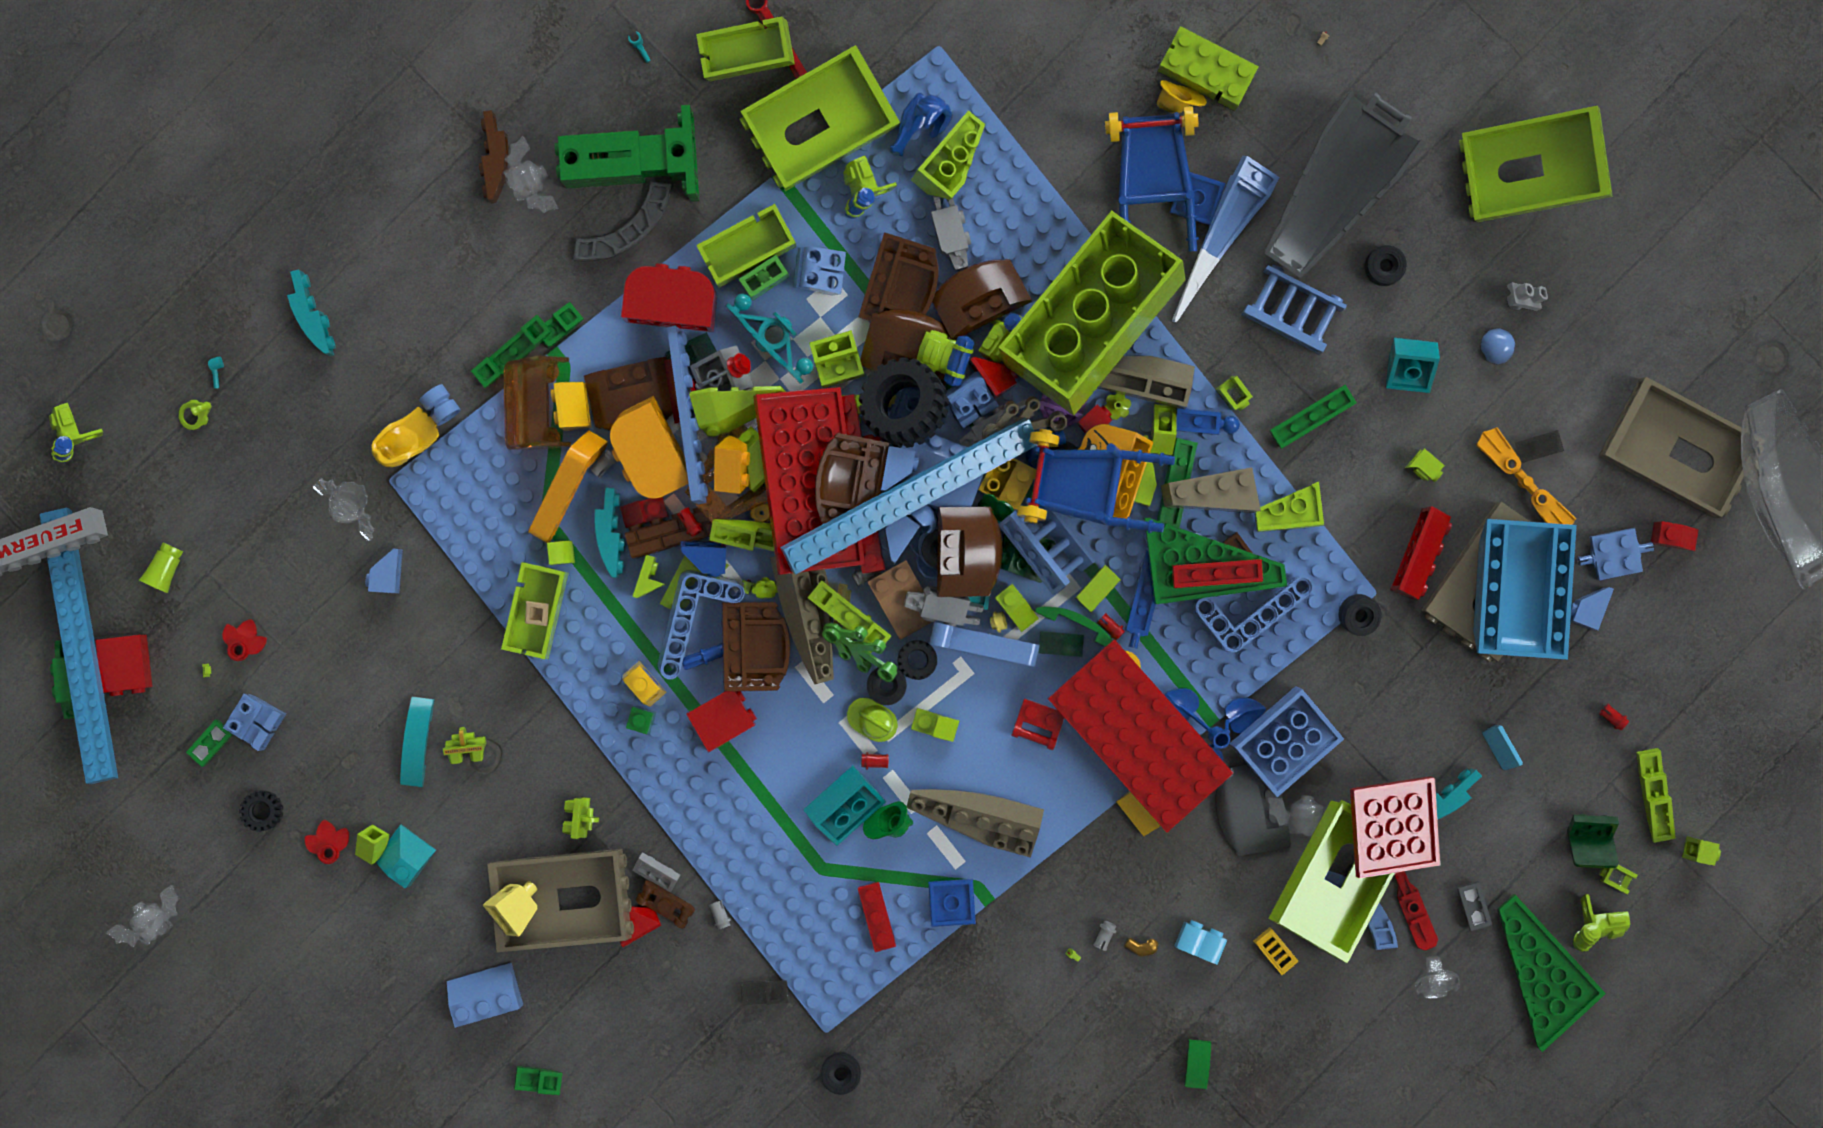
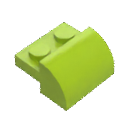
(836, 359)

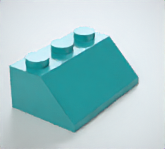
(844, 805)

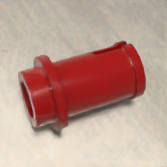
(689, 521)
(1112, 627)
(1615, 718)
(874, 760)

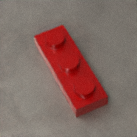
(876, 916)

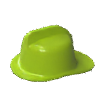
(872, 719)

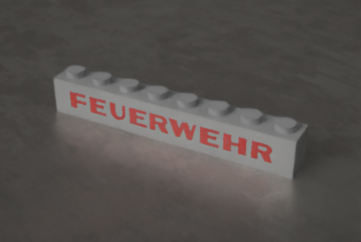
(51, 539)

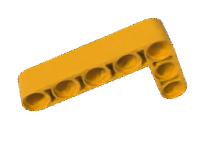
(565, 484)

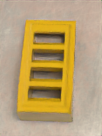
(1263, 938)

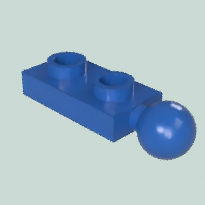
(1204, 422)

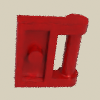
(1039, 716)

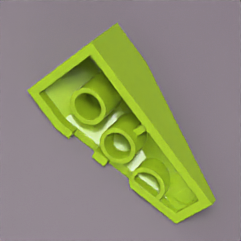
(949, 163)
(726, 410)

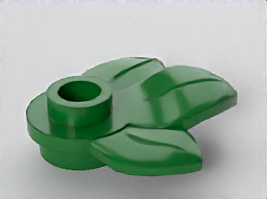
(1000, 508)

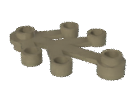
(1027, 412)

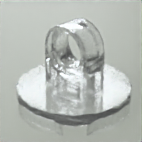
(1436, 981)

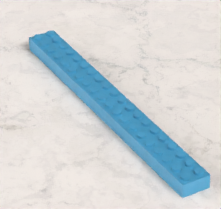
(908, 496)
(81, 662)

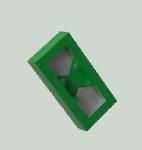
(209, 743)

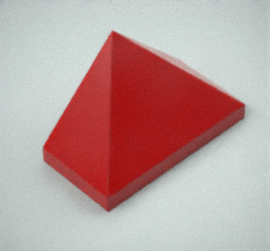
(644, 921)

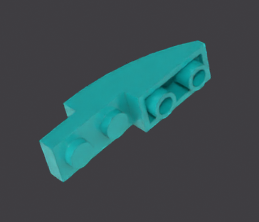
(312, 322)
(610, 543)
(1455, 795)

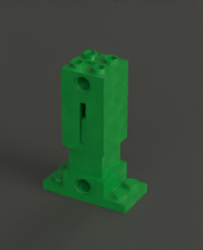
(630, 158)

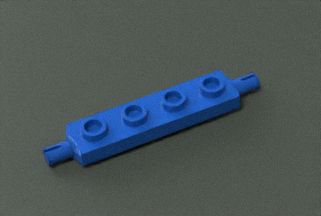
(1142, 606)

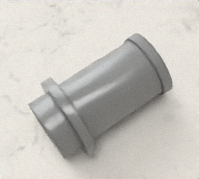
(603, 463)
(860, 578)
(719, 915)
(1105, 935)

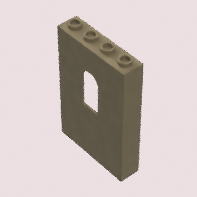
(1648, 433)
(1454, 597)
(557, 928)

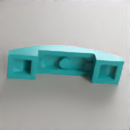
(415, 741)

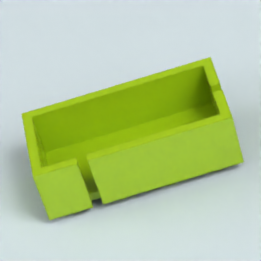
(745, 49)
(1207, 68)
(746, 245)
(540, 586)

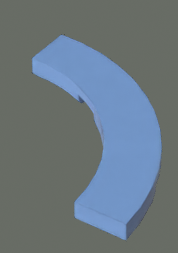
(1379, 924)

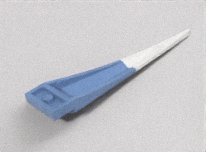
(1240, 201)

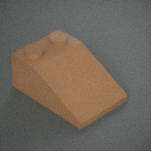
(890, 591)

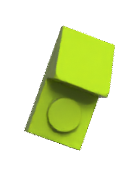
(645, 584)
(935, 725)

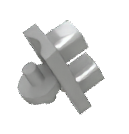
(1526, 296)

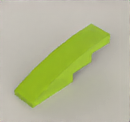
(742, 534)
(1655, 795)

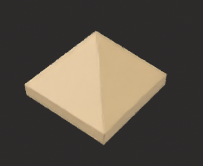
(536, 613)

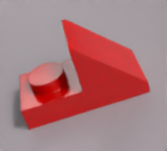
(643, 511)

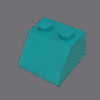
(1412, 365)

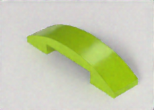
(845, 612)

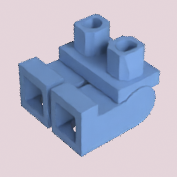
(809, 267)
(971, 392)
(254, 721)

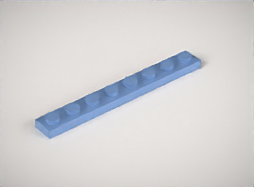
(688, 422)

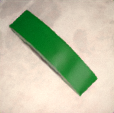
(518, 347)
(1052, 612)

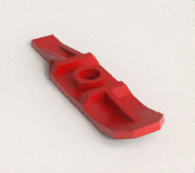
(1418, 921)

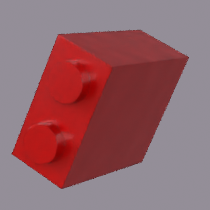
(124, 664)
(722, 719)

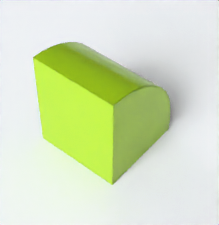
(560, 552)
(371, 844)

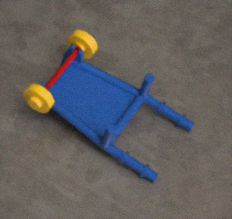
(1155, 162)
(1082, 483)

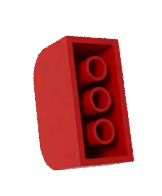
(669, 298)

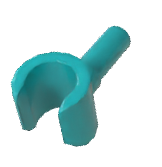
(639, 45)
(214, 364)

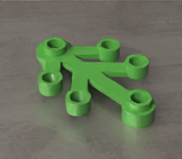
(859, 650)

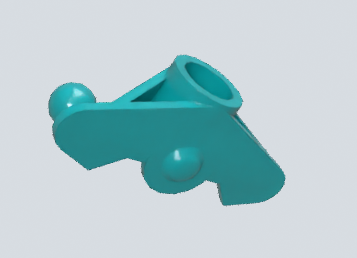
(742, 303)

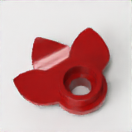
(245, 637)
(327, 838)

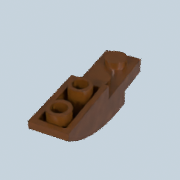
(493, 164)

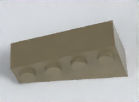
(1223, 492)

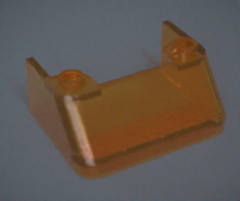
(528, 403)

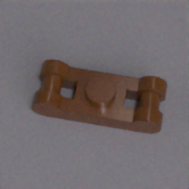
(665, 903)

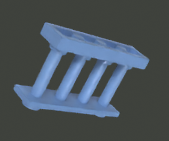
(1295, 331)
(1038, 557)

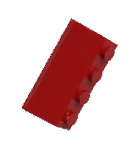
(1421, 553)

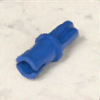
(703, 657)

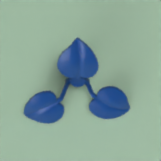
(1240, 711)

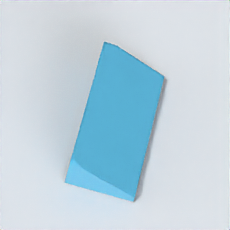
(1502, 747)

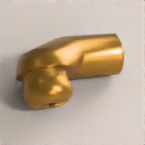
(1144, 949)

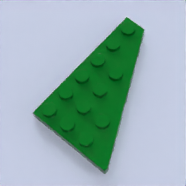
(1183, 547)
(1549, 978)

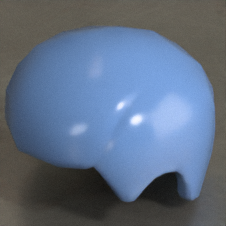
(1498, 346)
(925, 518)

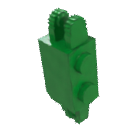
(61, 688)

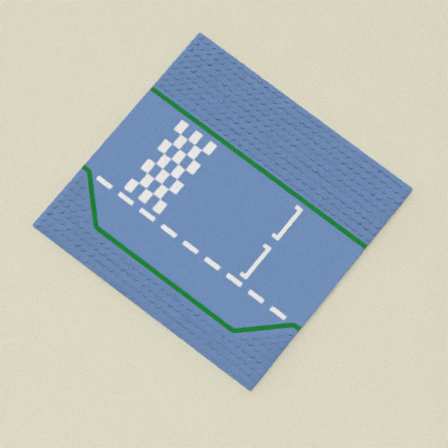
(744, 802)

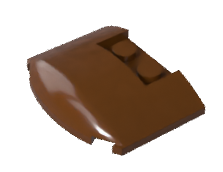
(901, 277)
(979, 296)
(897, 336)
(625, 386)
(848, 474)
(967, 551)
(754, 646)

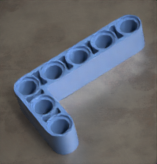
(687, 614)
(1254, 618)
(984, 644)

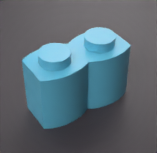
(1201, 942)

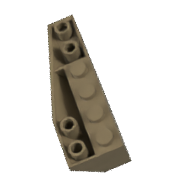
(1151, 380)
(806, 621)
(981, 817)

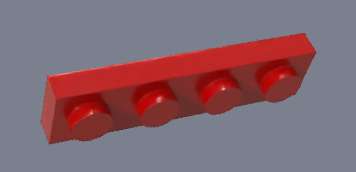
(1217, 573)

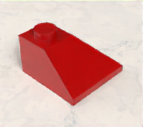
(995, 375)

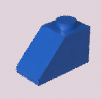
(706, 556)

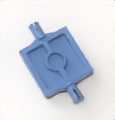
(1615, 554)

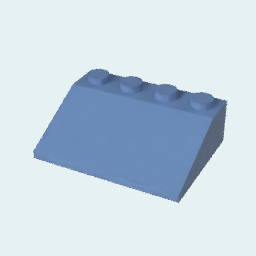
(935, 451)
(1286, 741)

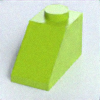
(1163, 429)
(1016, 607)
(1701, 851)

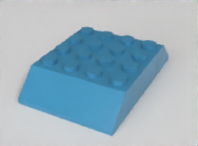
(1524, 589)

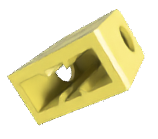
(513, 907)

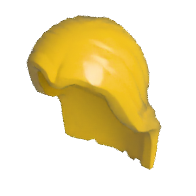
(404, 439)

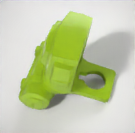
(1599, 926)

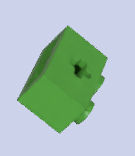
(764, 277)

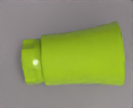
(162, 568)

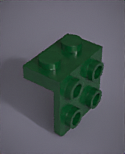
(1014, 562)
(1593, 841)

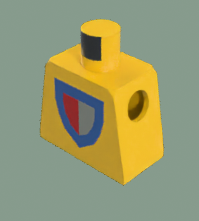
(643, 684)

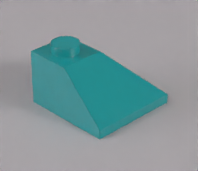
(405, 856)

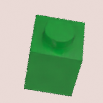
(640, 720)

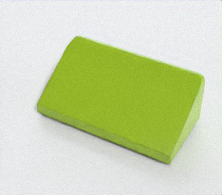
(1097, 588)

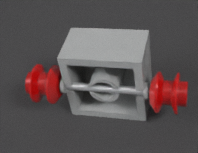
(722, 371)

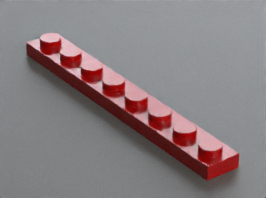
(871, 544)

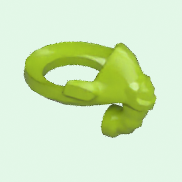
(197, 408)

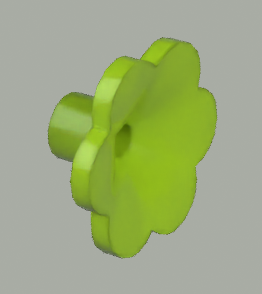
(1117, 412)
(764, 588)

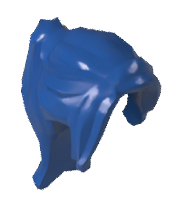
(921, 112)

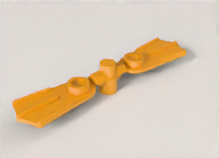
(1498, 449)

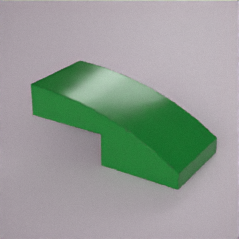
(562, 323)
(1198, 1064)
(538, 1080)

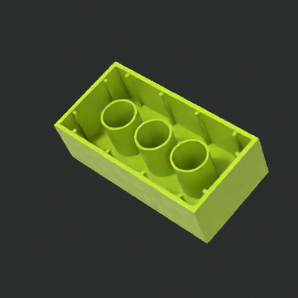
(1092, 312)

